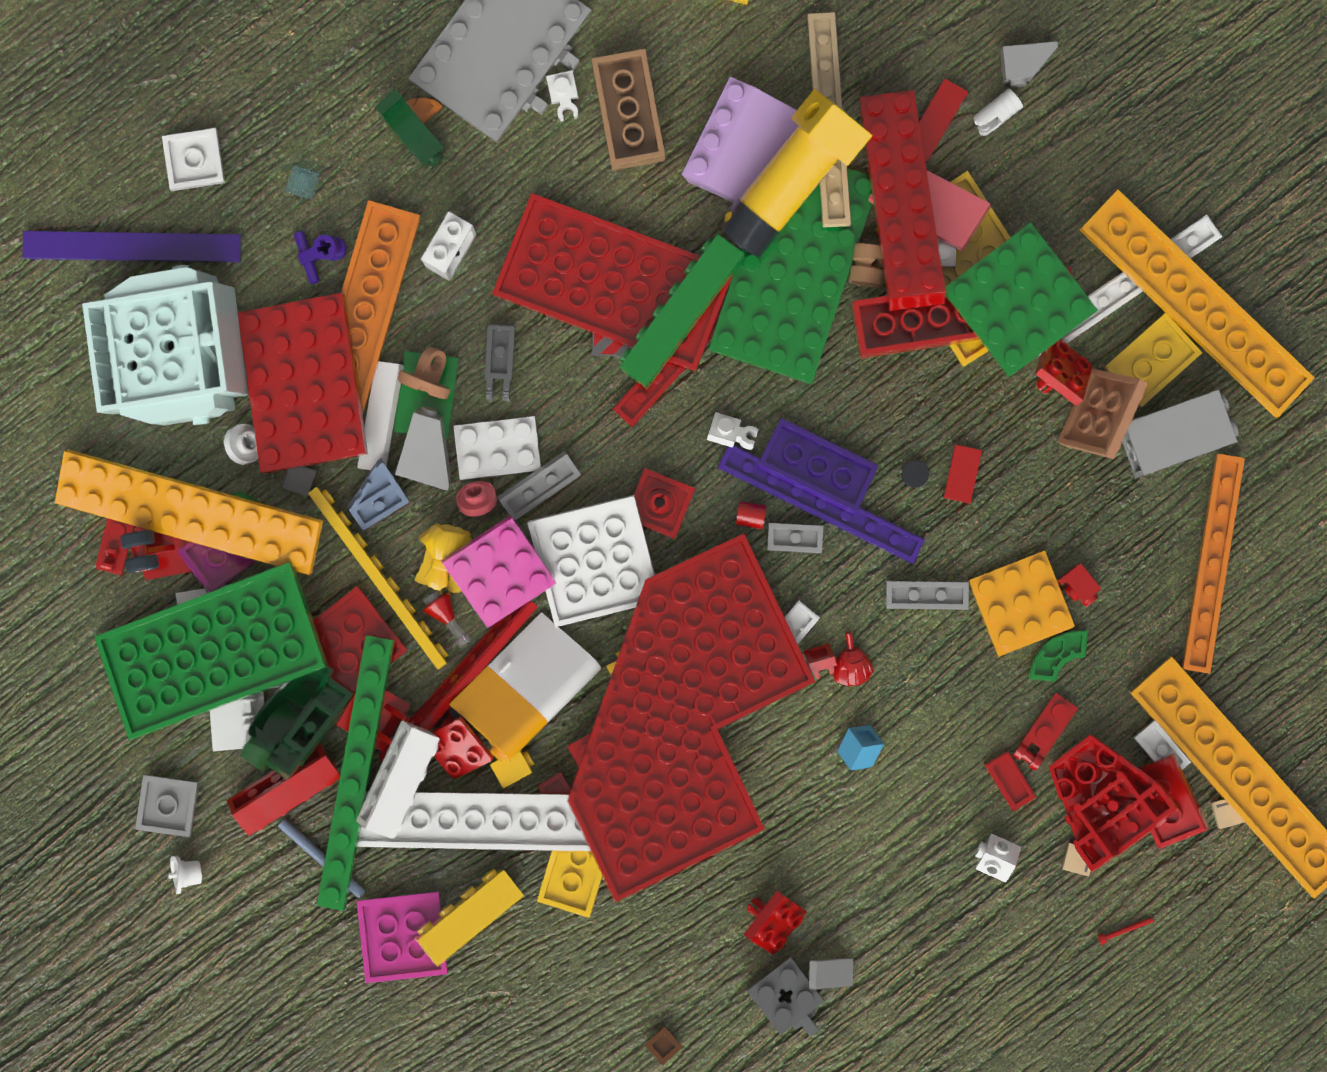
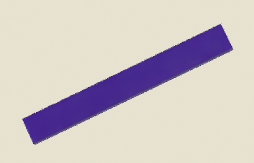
(132, 246)
(862, 524)

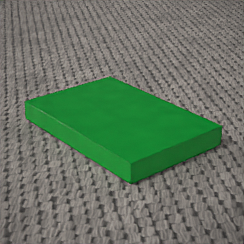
(410, 398)

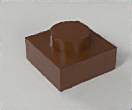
(663, 1045)

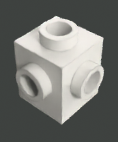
(997, 857)

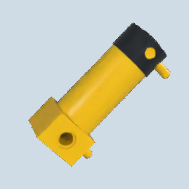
(793, 173)

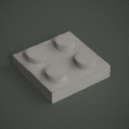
(167, 805)

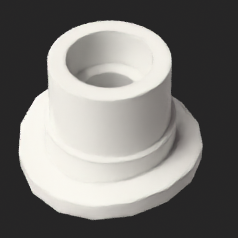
(184, 873)

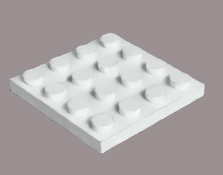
(594, 557)

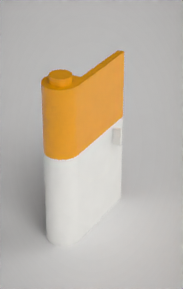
(525, 687)

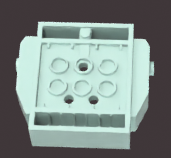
(175, 385)

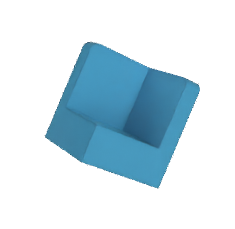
(860, 747)

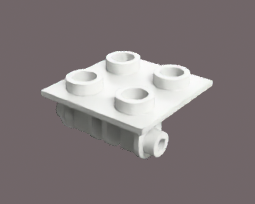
(232, 721)

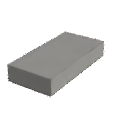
(831, 973)

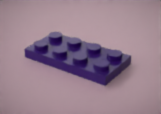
(817, 466)

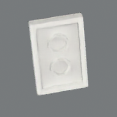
(497, 448)

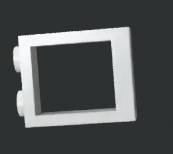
(450, 238)

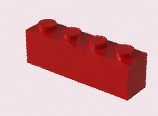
(275, 795)

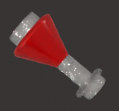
(441, 608)

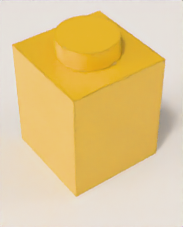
(514, 770)

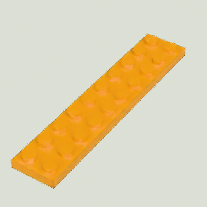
(1197, 303)
(188, 511)
(1237, 773)

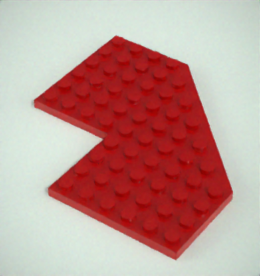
(655, 770)

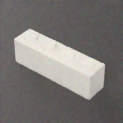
(398, 780)

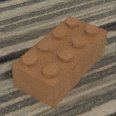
(628, 109)

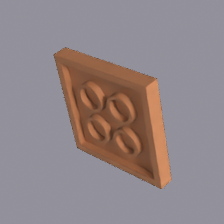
(1104, 414)

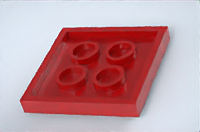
(343, 635)

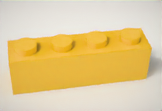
(468, 916)

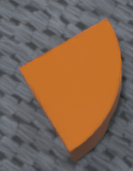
(424, 108)

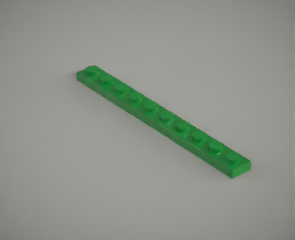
(355, 772)

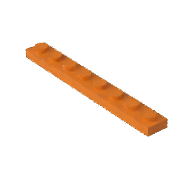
(1213, 563)

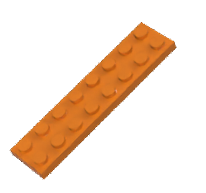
(375, 283)

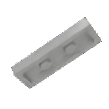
(539, 486)
(927, 595)

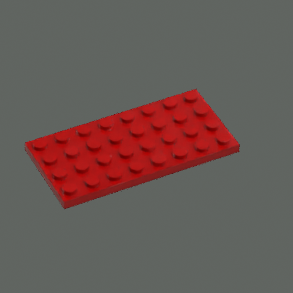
(597, 276)

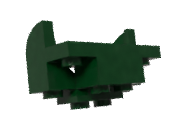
(294, 722)

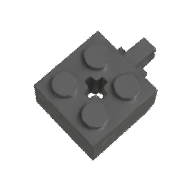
(783, 1012)

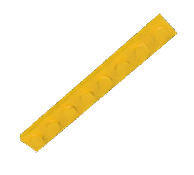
(372, 567)

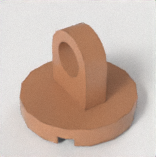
(425, 376)

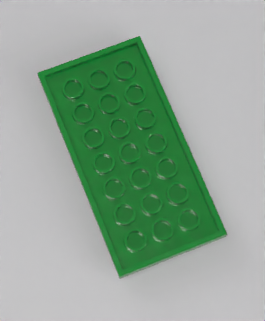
(788, 297)
(211, 651)

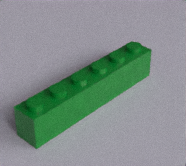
(682, 311)

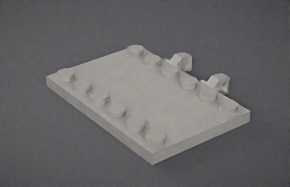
(497, 56)

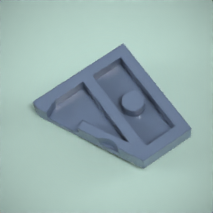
(376, 497)

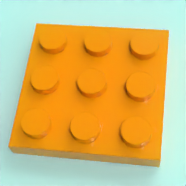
(1021, 603)

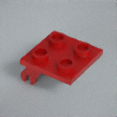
(393, 712)

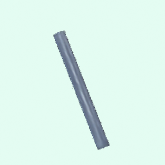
(315, 852)

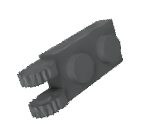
(499, 358)

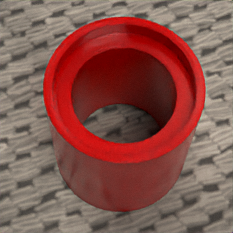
(751, 515)

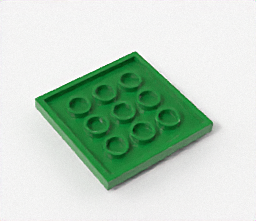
(1019, 300)

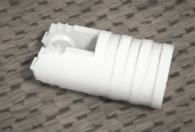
(997, 112)

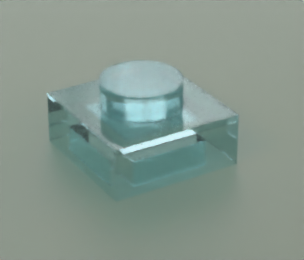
(302, 183)

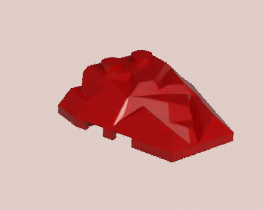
(1107, 800)

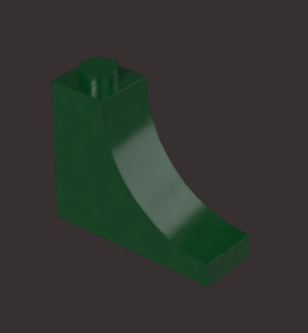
(410, 130)

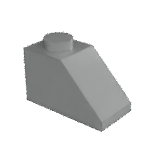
(1023, 62)

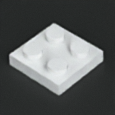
(193, 159)

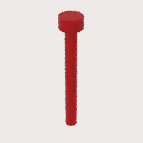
(1102, 938)

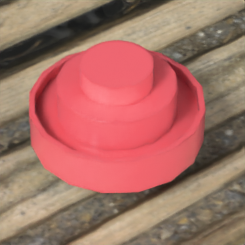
(476, 498)

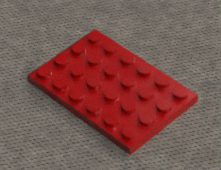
(302, 383)

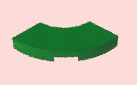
(1056, 653)

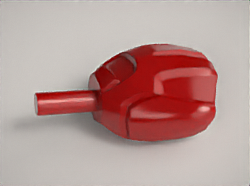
(852, 665)

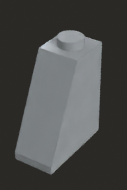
(425, 450)

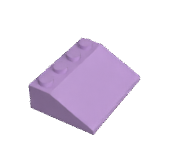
(738, 140)

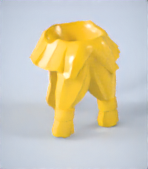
(440, 543)

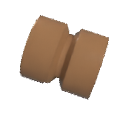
(868, 266)

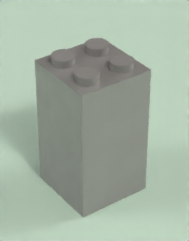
(1179, 433)

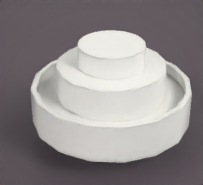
(241, 444)

